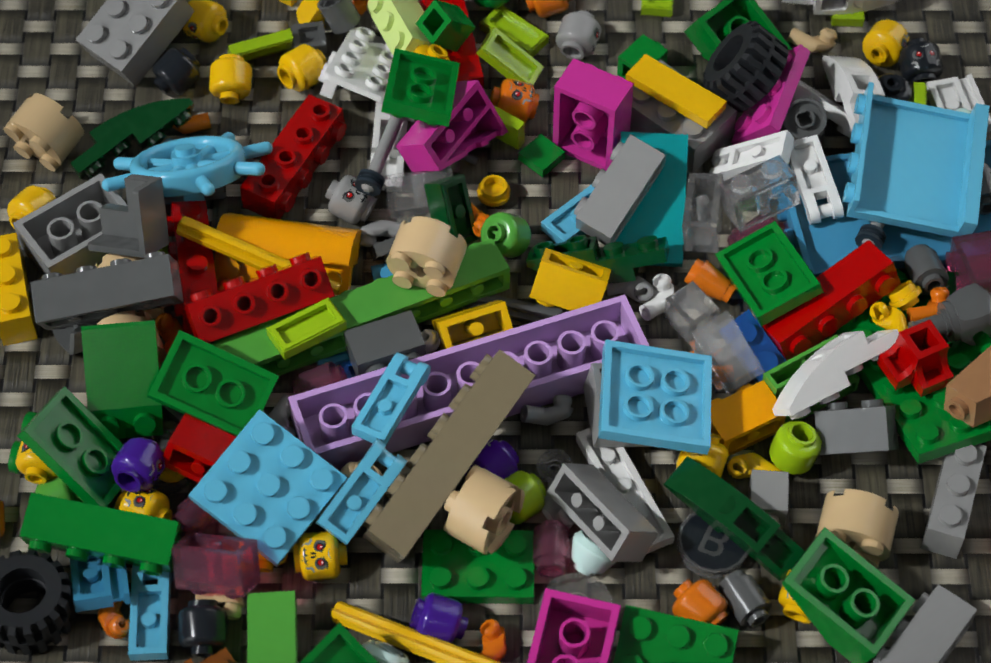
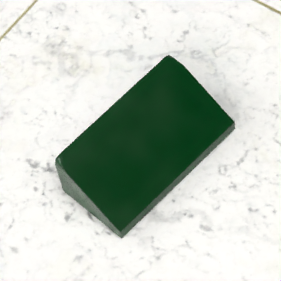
(451, 204)

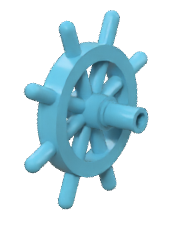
(192, 165)

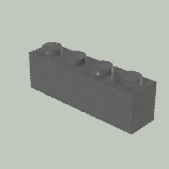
(107, 290)

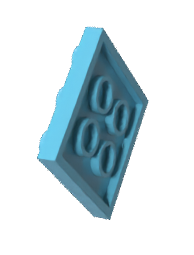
(655, 397)
(268, 487)

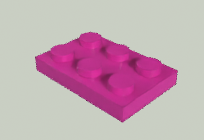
(769, 113)

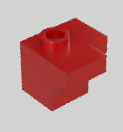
(918, 359)

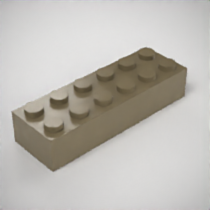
(447, 458)

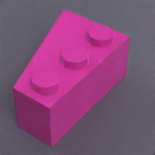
(470, 126)

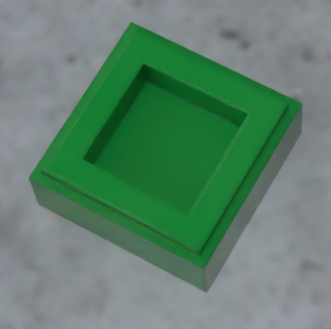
(541, 155)

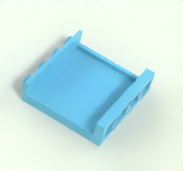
(916, 165)

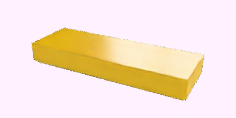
(676, 91)

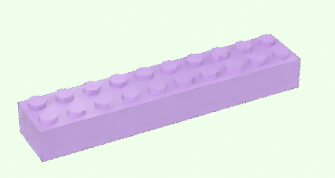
(553, 349)

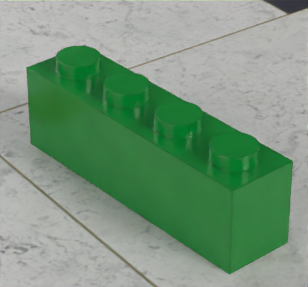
(100, 533)

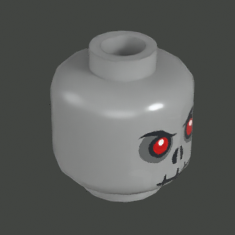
(578, 35)
(348, 202)

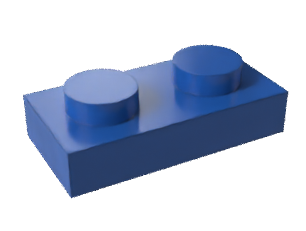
(760, 343)

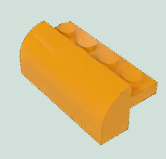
(287, 239)

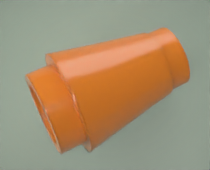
(710, 280)

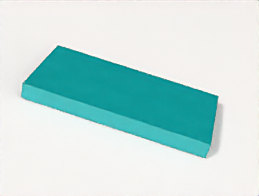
(664, 204)

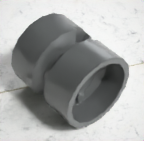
(805, 119)

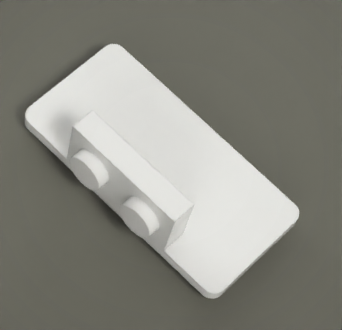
(358, 65)

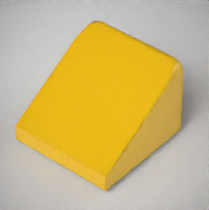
(309, 12)

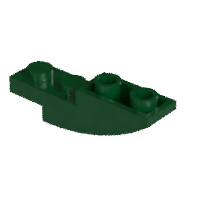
(142, 124)
(619, 257)
(735, 516)

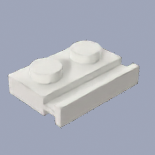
(955, 94)

